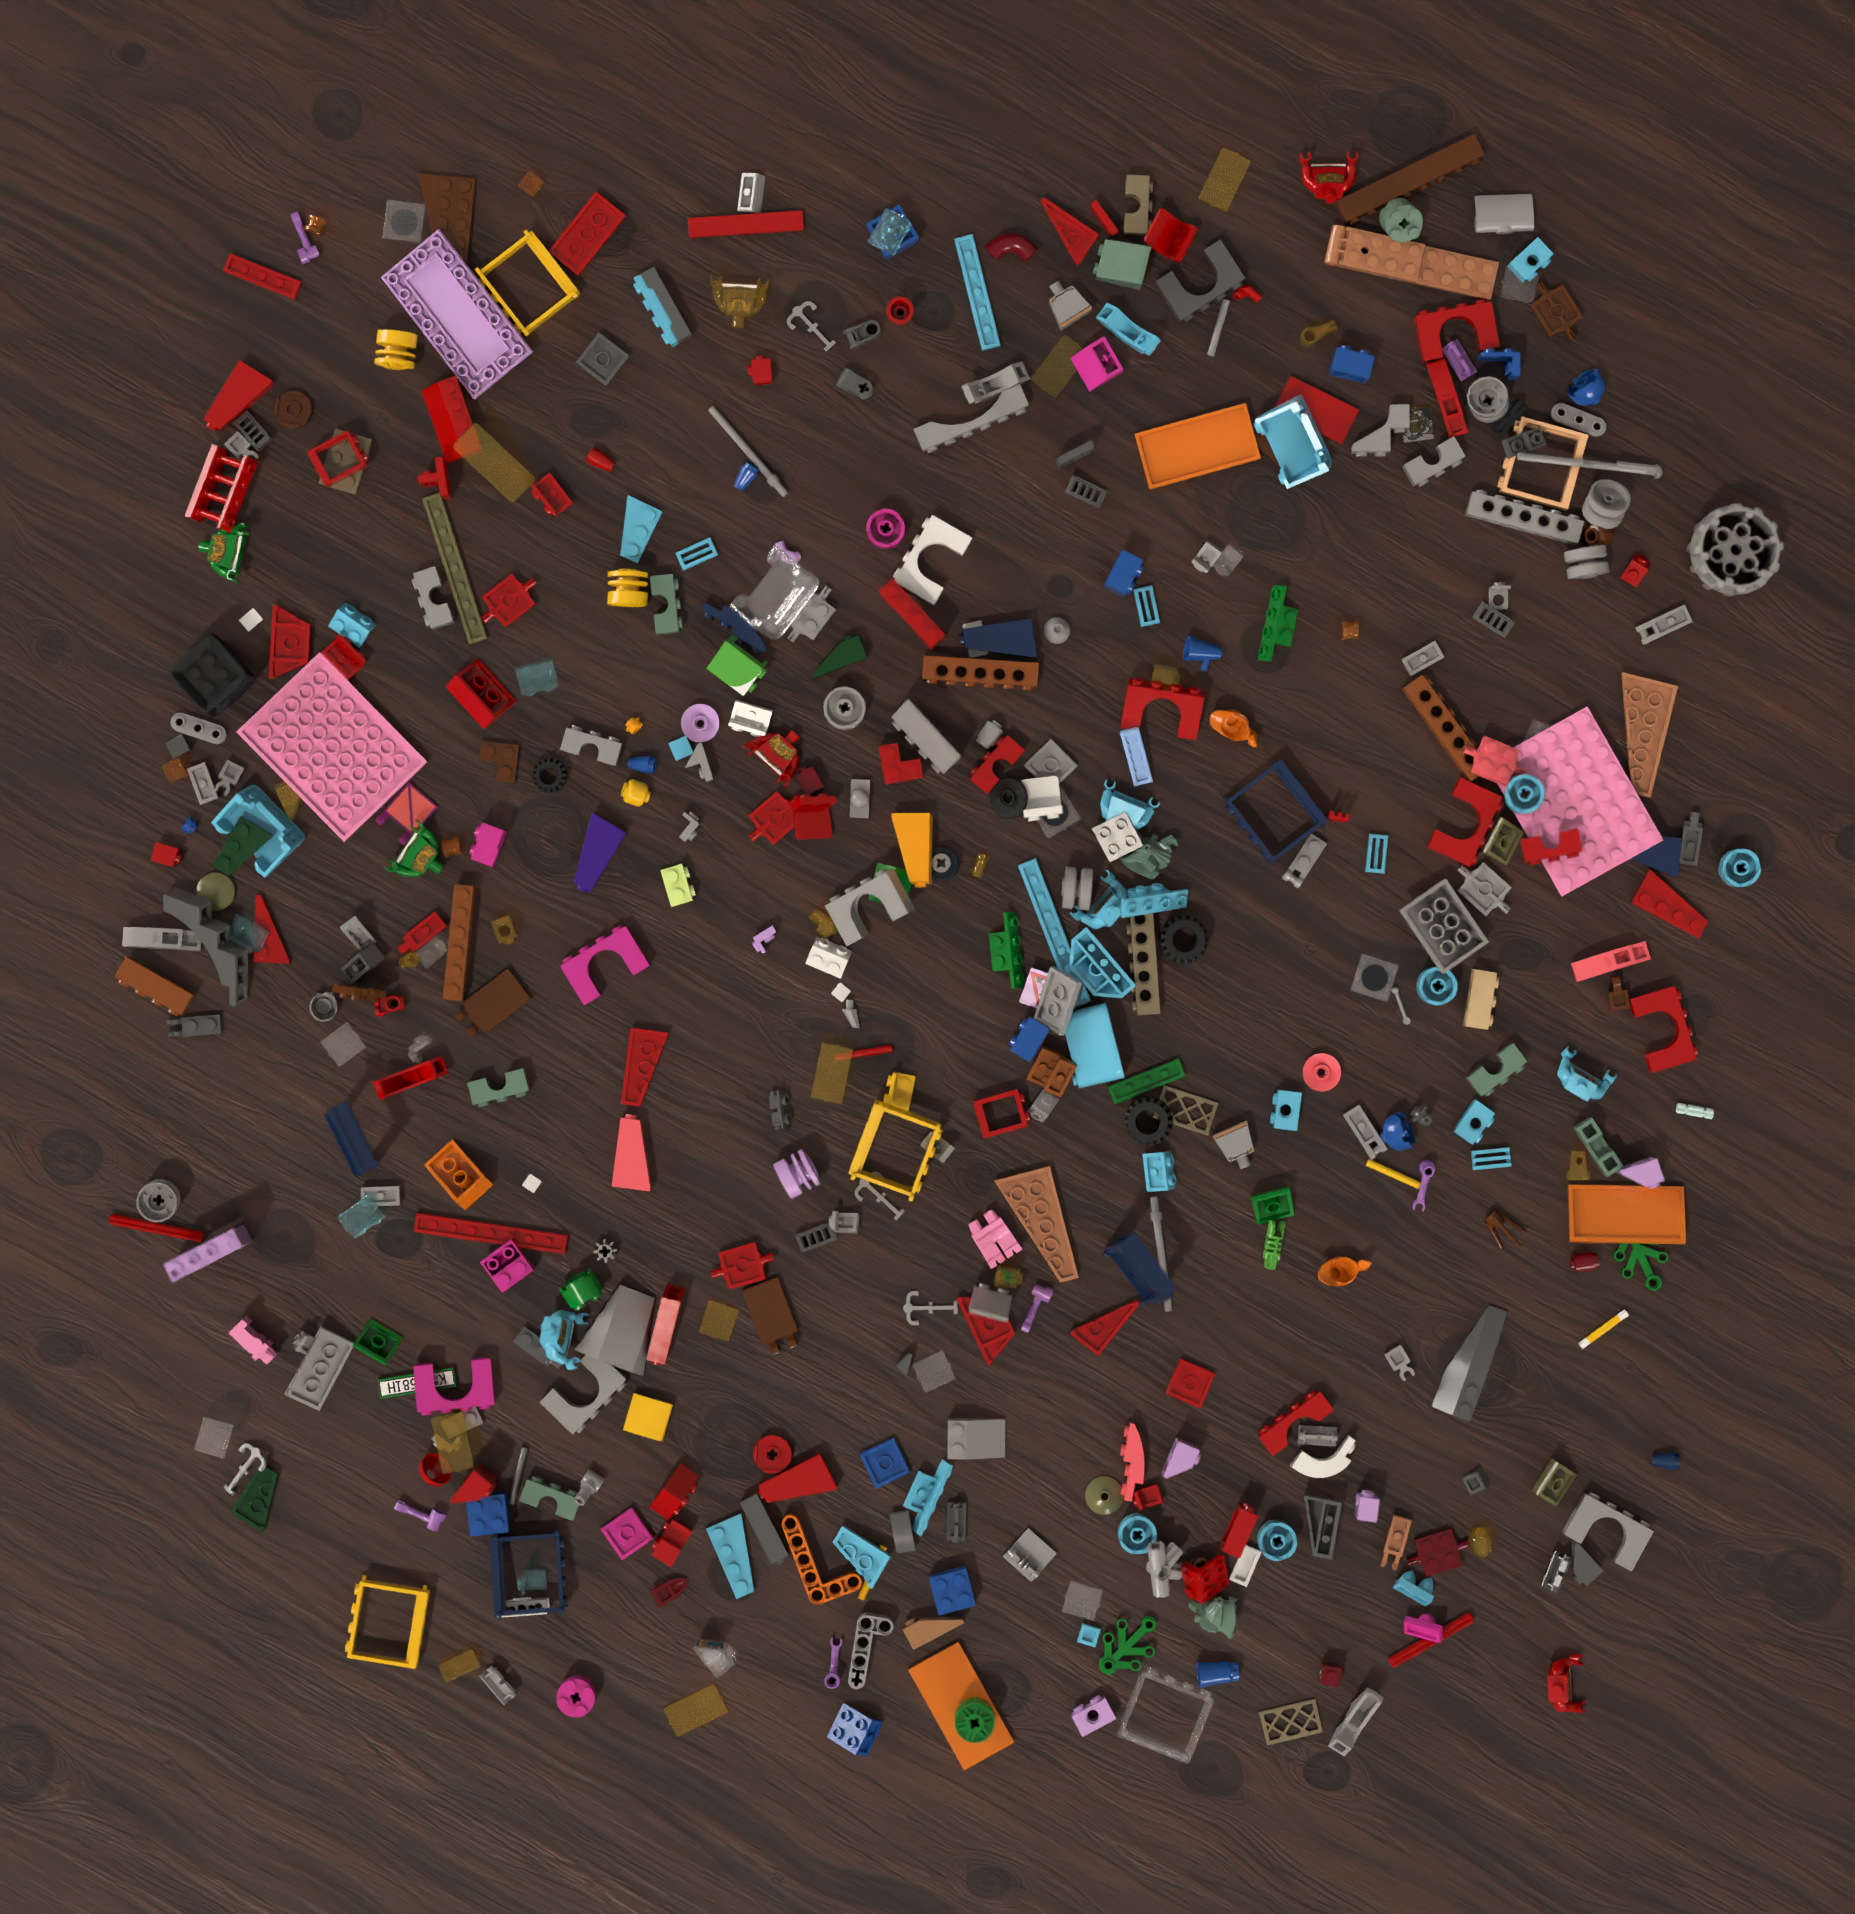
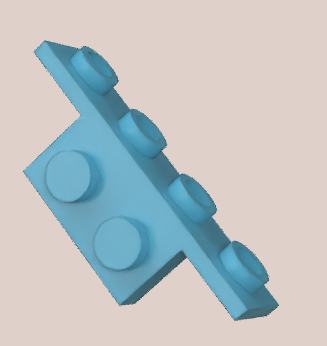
(1152, 900)
(925, 1493)

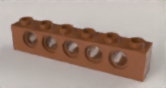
(1029, 669)
(1446, 739)

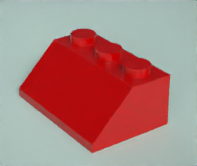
(481, 693)
(477, 1485)

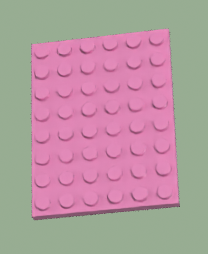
(331, 747)
(1586, 793)

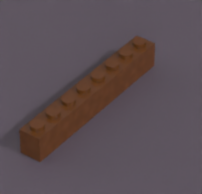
(1409, 179)

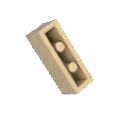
(1480, 999)

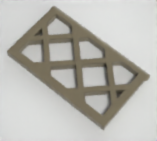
(1199, 1100)
(1303, 1732)

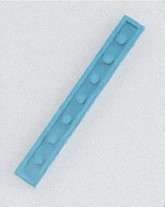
(1050, 921)

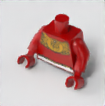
(1328, 179)
(777, 753)
(1560, 1685)

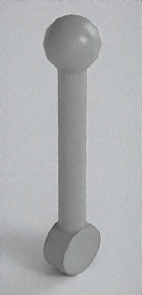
(1406, 1020)

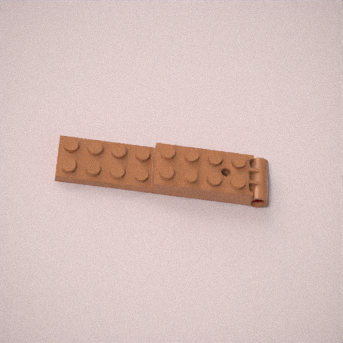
(1411, 262)

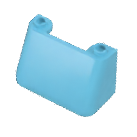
(1294, 441)
(261, 810)
(1093, 1047)

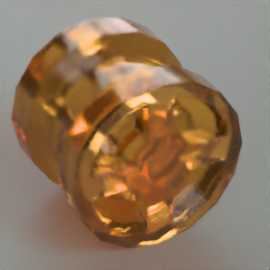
(315, 225)
(1350, 630)
(451, 847)

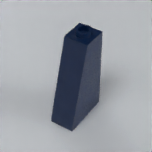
(1005, 638)
(1662, 856)

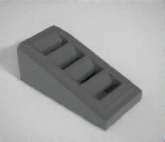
(261, 443)
(1073, 480)
(1507, 628)
(803, 1248)

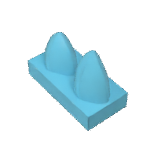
(1420, 1593)

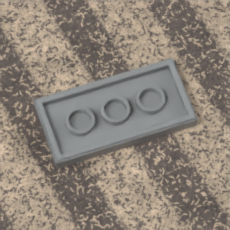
(319, 1368)

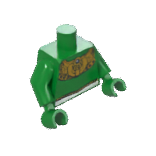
(226, 551)
(418, 854)

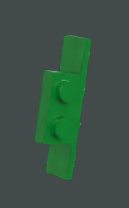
(1278, 624)
(1006, 950)

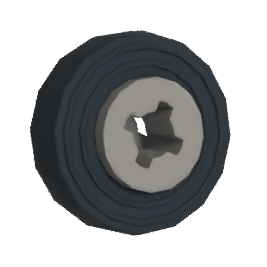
(947, 868)

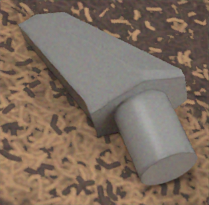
(851, 1014)

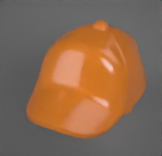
(1233, 725)
(1341, 1270)

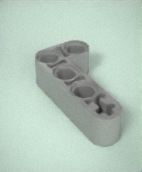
(859, 1650)

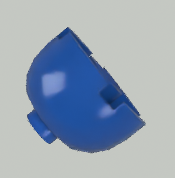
(1587, 388)
(1397, 1132)

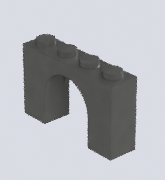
(1185, 304)

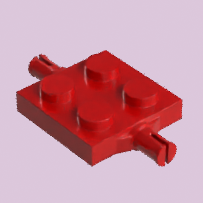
(508, 600)
(773, 818)
(742, 1265)

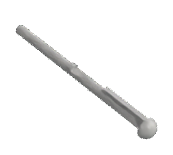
(1655, 470)

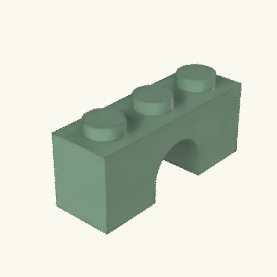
(666, 587)
(1511, 1061)
(482, 1092)
(1597, 1147)
(536, 1489)

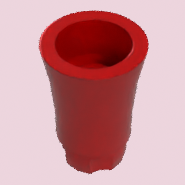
(900, 304)

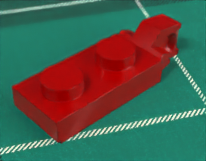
(422, 933)

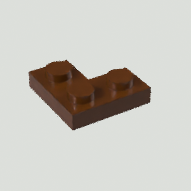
(505, 755)

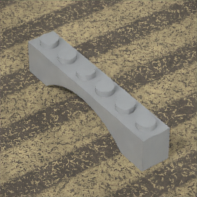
(936, 434)

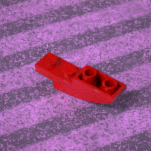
(1447, 398)

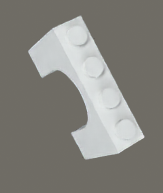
(934, 532)

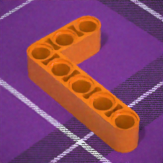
(811, 1566)

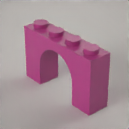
(577, 968)
(430, 1400)

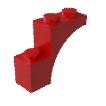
(411, 1077)

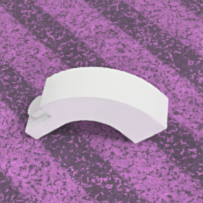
(1327, 1466)

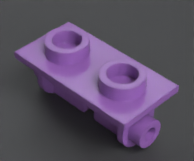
(1459, 360)

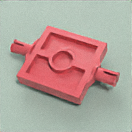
(1494, 761)

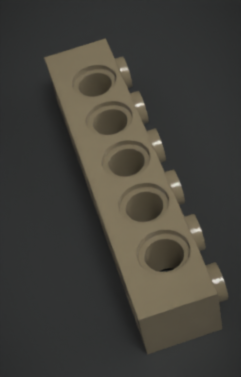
(1152, 1005)

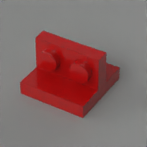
(440, 478)

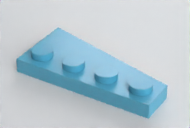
(732, 1551)

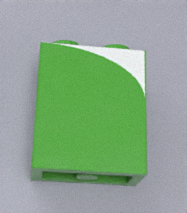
(737, 667)

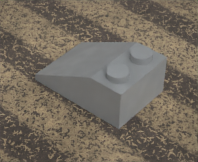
(990, 1302)
(976, 1438)

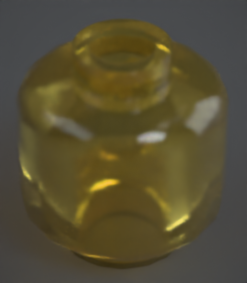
(1481, 1541)

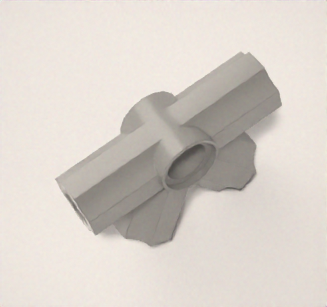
(1163, 1566)

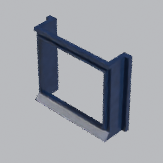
(351, 1139)

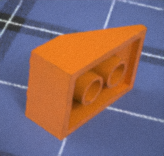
(458, 1175)

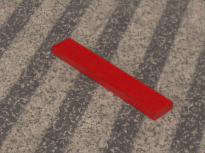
(745, 224)

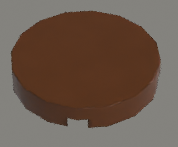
(293, 409)

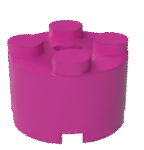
(891, 538)
(568, 1688)

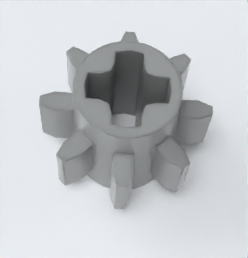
(608, 1246)

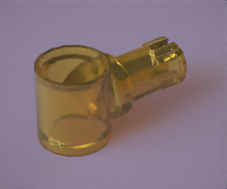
(1318, 332)

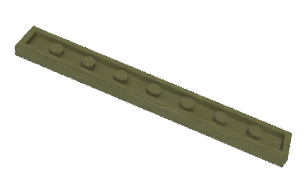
(454, 568)

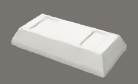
(1245, 1566)

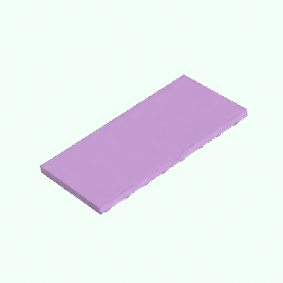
(457, 314)

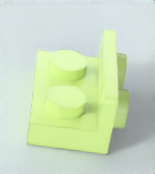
(677, 885)

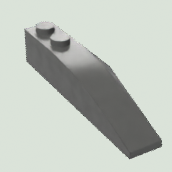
(1468, 1370)

